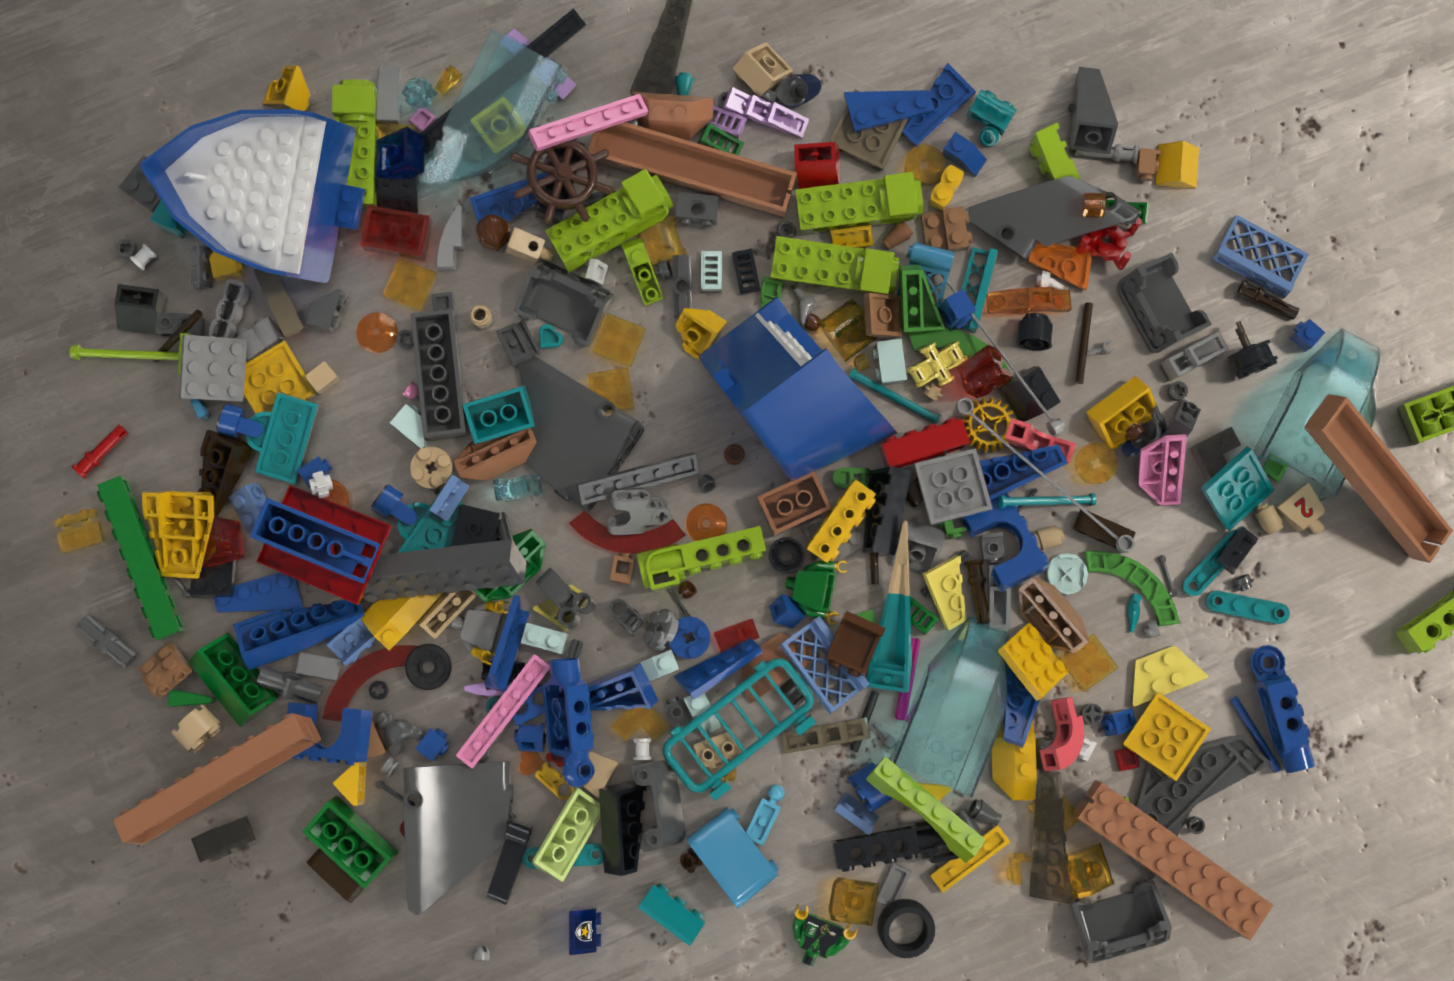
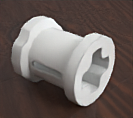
(143, 257)
(642, 749)

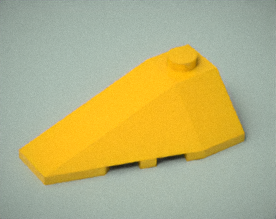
(392, 619)

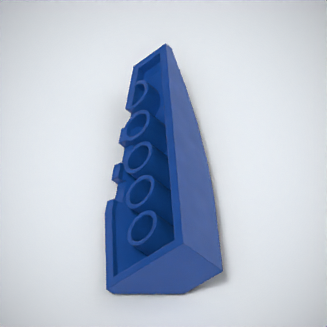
(1011, 472)
(291, 631)

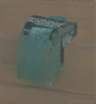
(517, 488)

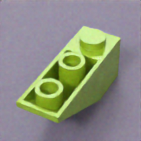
(642, 271)

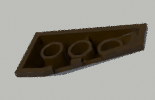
(222, 465)

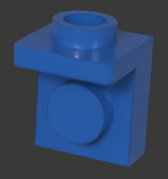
(1118, 722)

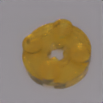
(925, 153)
(1085, 469)

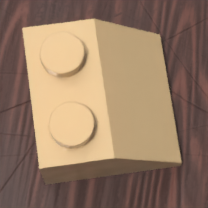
(762, 69)

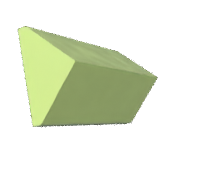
(568, 835)

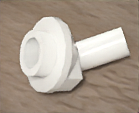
(1044, 280)

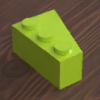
(1052, 155)

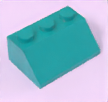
(499, 414)
(672, 913)

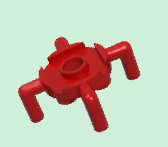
(1092, 243)

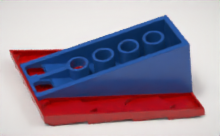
(320, 543)

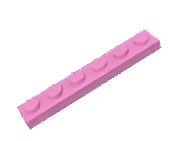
(587, 122)
(503, 711)

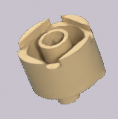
(427, 458)
(196, 729)

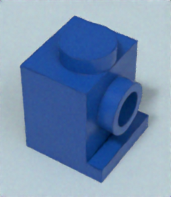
(313, 466)
(531, 737)

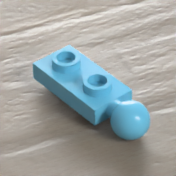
(765, 815)

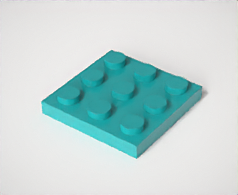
(1237, 488)

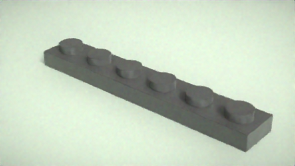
(638, 478)

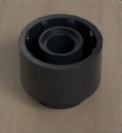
(1035, 332)
(791, 545)

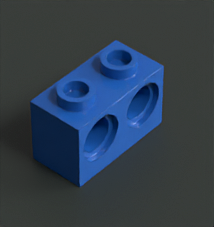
(956, 310)
(532, 709)

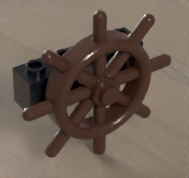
(556, 188)

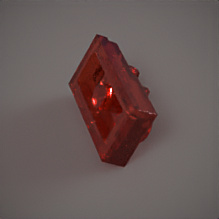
(736, 634)

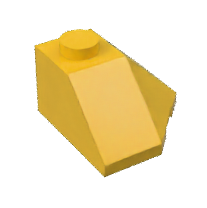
(288, 91)
(699, 330)

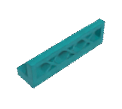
(982, 286)

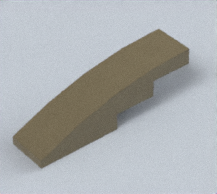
(279, 302)
(826, 735)

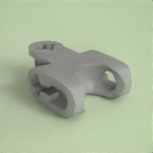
(639, 512)

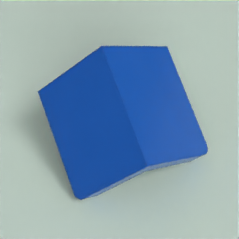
(786, 611)

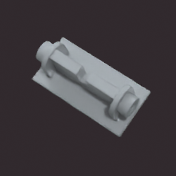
(203, 274)

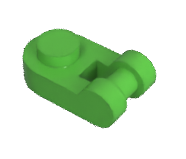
(843, 476)

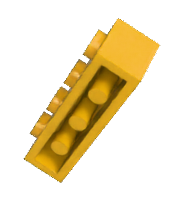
(840, 521)

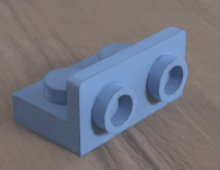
(449, 498)
(856, 813)

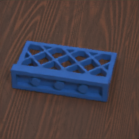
(508, 646)

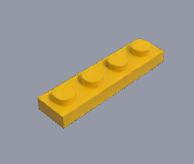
(956, 869)

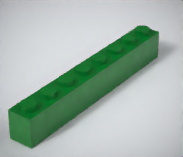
(140, 558)

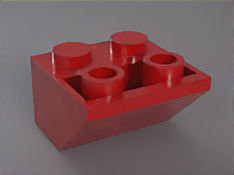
(817, 164)

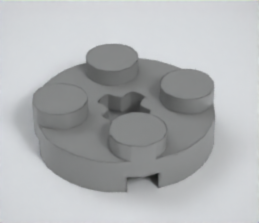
(661, 629)

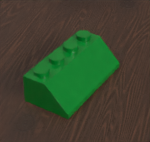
(231, 681)
(350, 841)

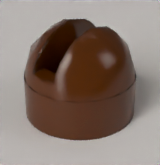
(812, 322)
(687, 589)

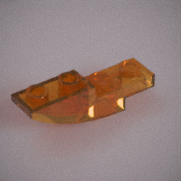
(1028, 300)

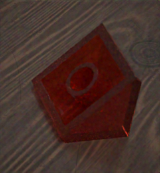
(224, 542)

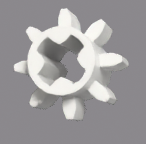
(320, 484)

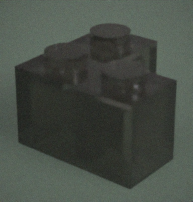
(1210, 452)
(222, 839)

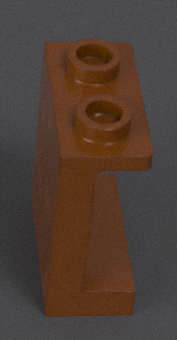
(854, 644)

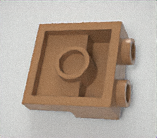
(947, 229)
(882, 315)
(164, 670)

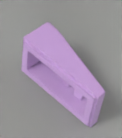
(742, 121)

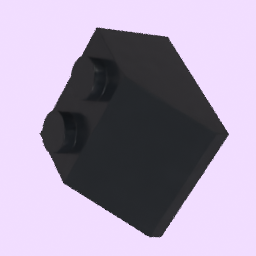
(1021, 400)

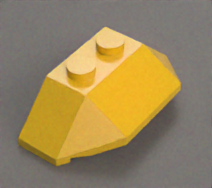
(1015, 766)

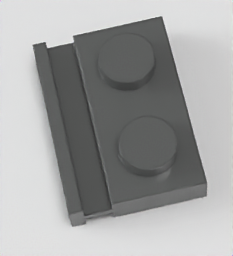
(518, 342)

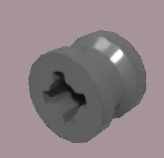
(1095, 714)

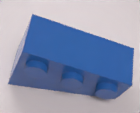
(622, 689)

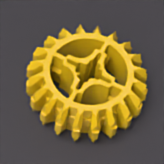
(1003, 416)

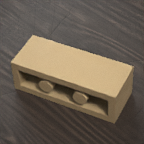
(445, 611)

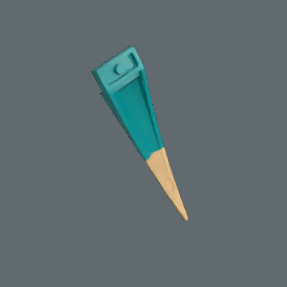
(892, 658)

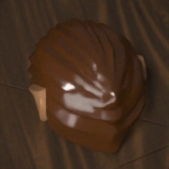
(492, 232)

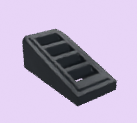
(741, 254)

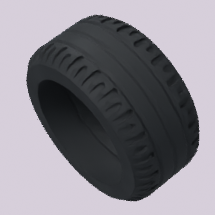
(916, 947)

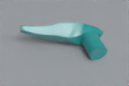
(1134, 610)

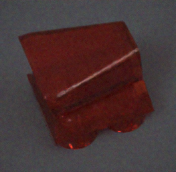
(984, 372)

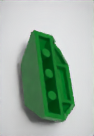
(532, 549)

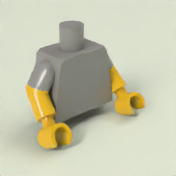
(481, 628)

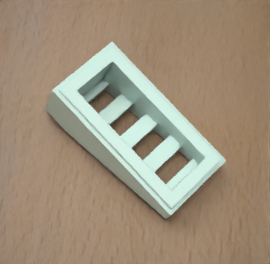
(711, 287)

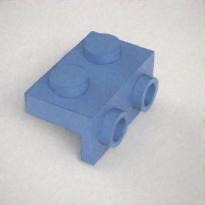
(248, 504)
(351, 642)

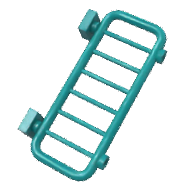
(714, 781)

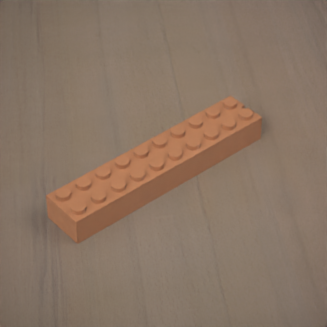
(696, 167)
(1378, 477)
(217, 779)
(1172, 860)

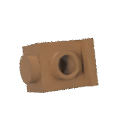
(1147, 164)
(616, 574)

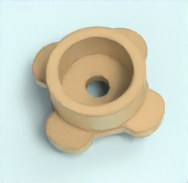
(933, 391)

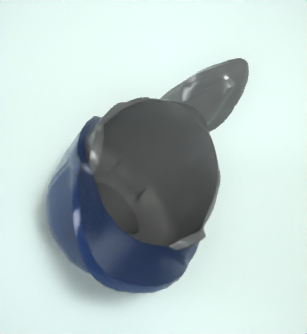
(795, 90)
(1152, 432)

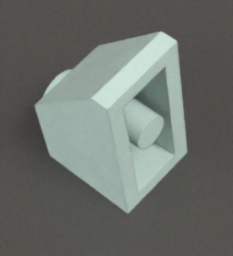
(410, 424)
(699, 705)

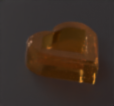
(530, 762)

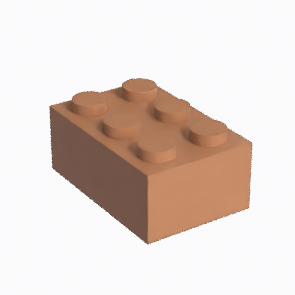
(794, 503)

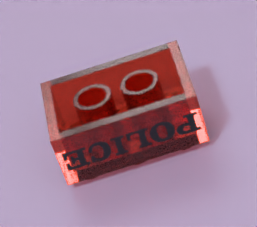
(396, 233)

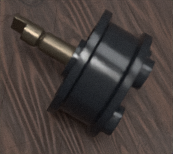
(1252, 357)

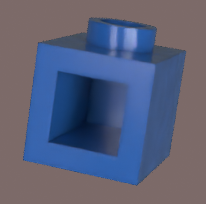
(1306, 334)
(433, 744)

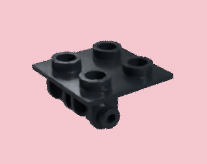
(397, 193)

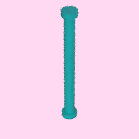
(894, 396)
(1004, 501)

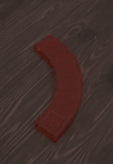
(630, 544)
(359, 674)

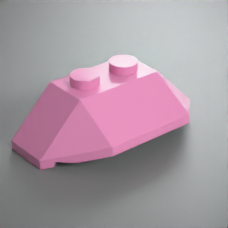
(1163, 469)

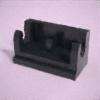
(1235, 549)

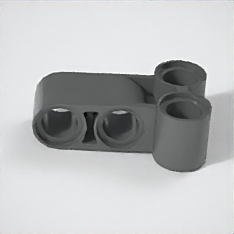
(565, 598)

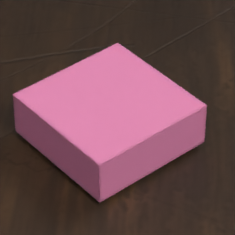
(422, 119)

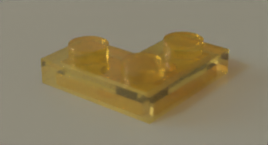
(635, 718)

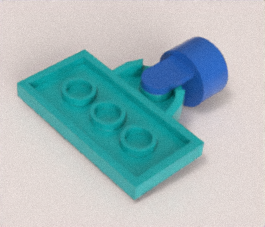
(277, 435)
(415, 522)

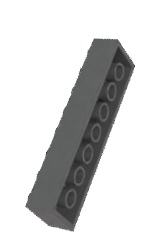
(446, 570)

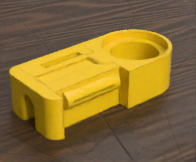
(552, 780)

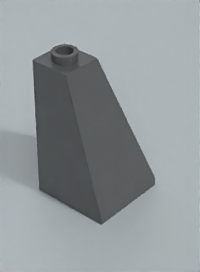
(1092, 114)

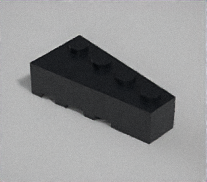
(886, 514)
(620, 826)

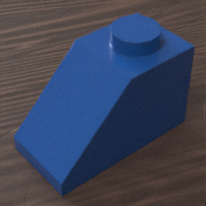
(964, 154)

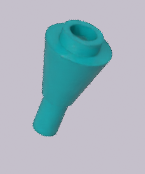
(684, 83)

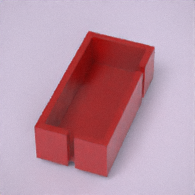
(924, 445)

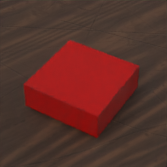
(1126, 759)

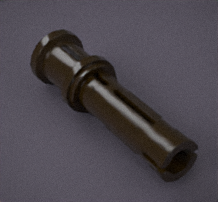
(1259, 296)
(977, 581)

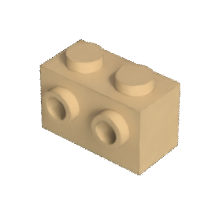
(710, 757)

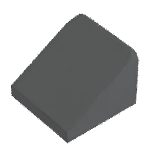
(792, 693)

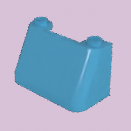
(732, 857)

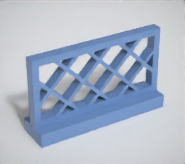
(1257, 272)
(822, 640)

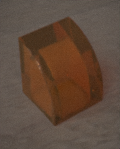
(1094, 205)
(340, 495)

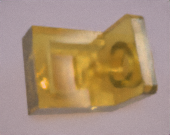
(1014, 870)

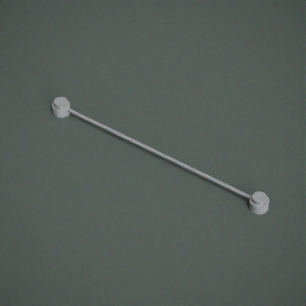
(965, 407)
(1054, 426)

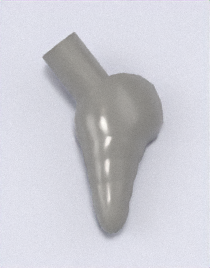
(805, 304)

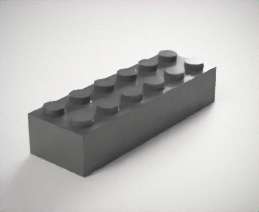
(439, 374)

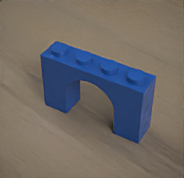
(1029, 560)
(353, 737)

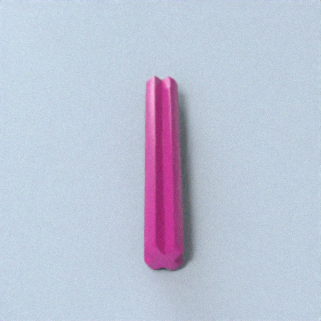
(904, 698)

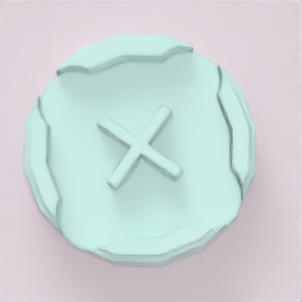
(1067, 573)

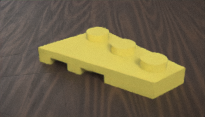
(946, 591)

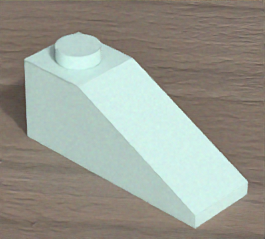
(660, 665)

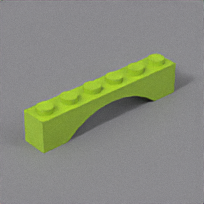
(954, 831)

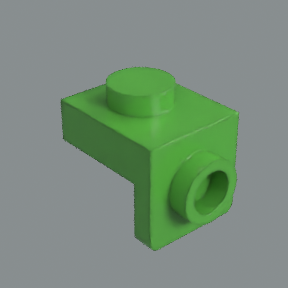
(949, 528)

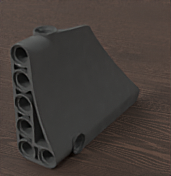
(572, 430)
(453, 826)

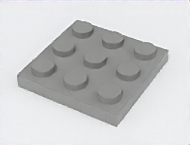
(212, 368)
(953, 486)

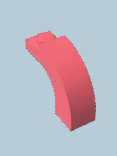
(1028, 438)
(1068, 736)

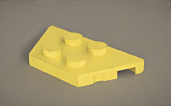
(1163, 673)

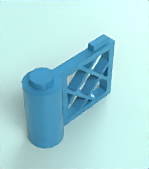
(934, 261)

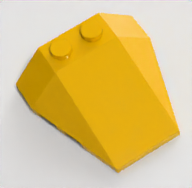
(180, 529)

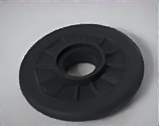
(425, 653)

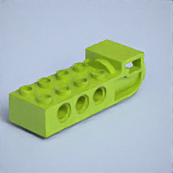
(356, 105)
(859, 203)
(611, 221)
(835, 266)
(1429, 415)
(679, 559)
(1429, 626)

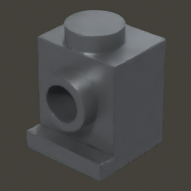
(985, 542)

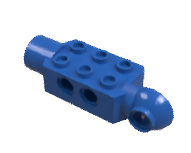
(1272, 687)
(569, 720)

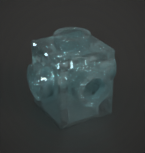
(424, 92)

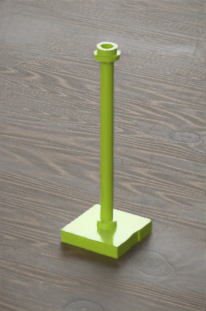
(78, 352)

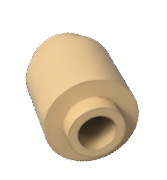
(478, 311)
(1268, 518)
(1049, 537)

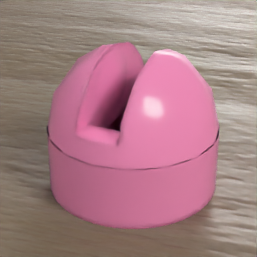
(412, 391)

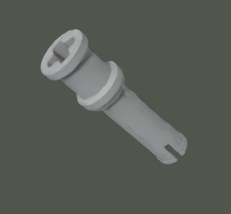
(1117, 153)

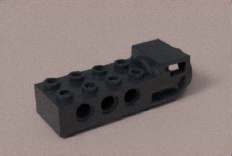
(915, 840)

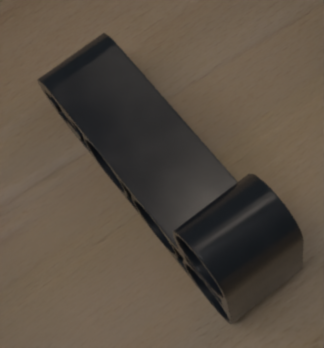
(509, 862)

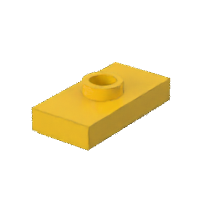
(853, 236)

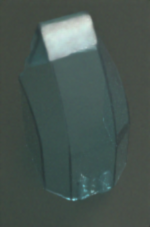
(494, 110)
(1341, 368)
(957, 710)

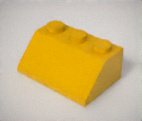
(1120, 410)

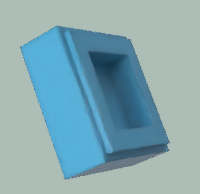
(200, 409)

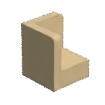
(322, 378)

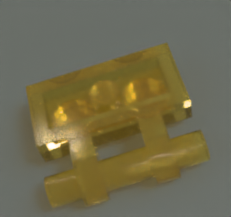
(82, 536)

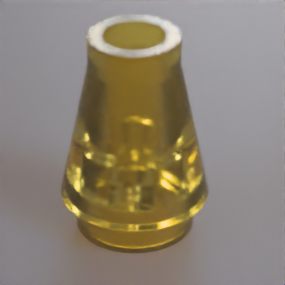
(448, 79)

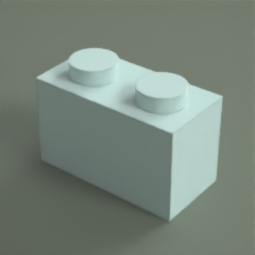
(890, 362)
(544, 638)

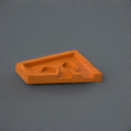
(1063, 263)

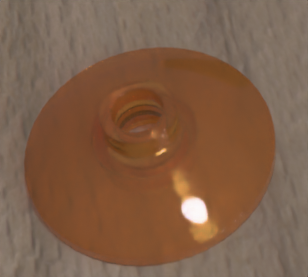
(384, 339)
(703, 512)

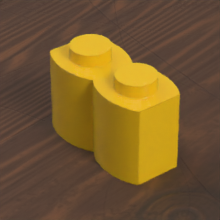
(946, 188)

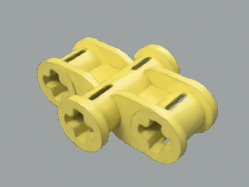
(930, 368)

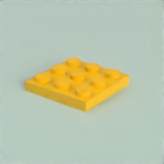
(272, 373)
(1033, 661)
(1166, 736)

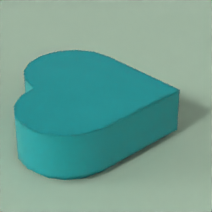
(549, 337)

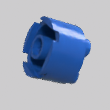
(700, 633)
(866, 791)

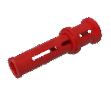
(93, 458)

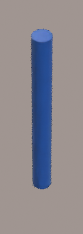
(1255, 734)

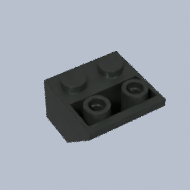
(138, 308)

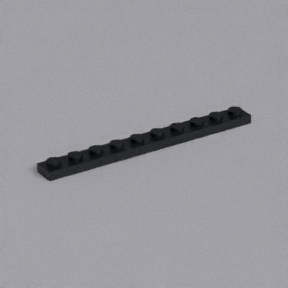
(544, 45)

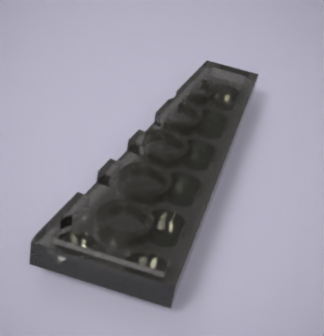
(663, 54)
(1049, 866)

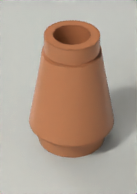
(897, 235)

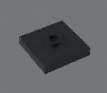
(476, 526)

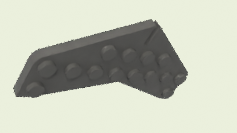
(1207, 773)

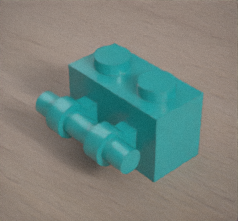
(992, 111)

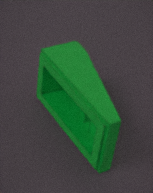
(724, 135)
(931, 622)
(184, 698)

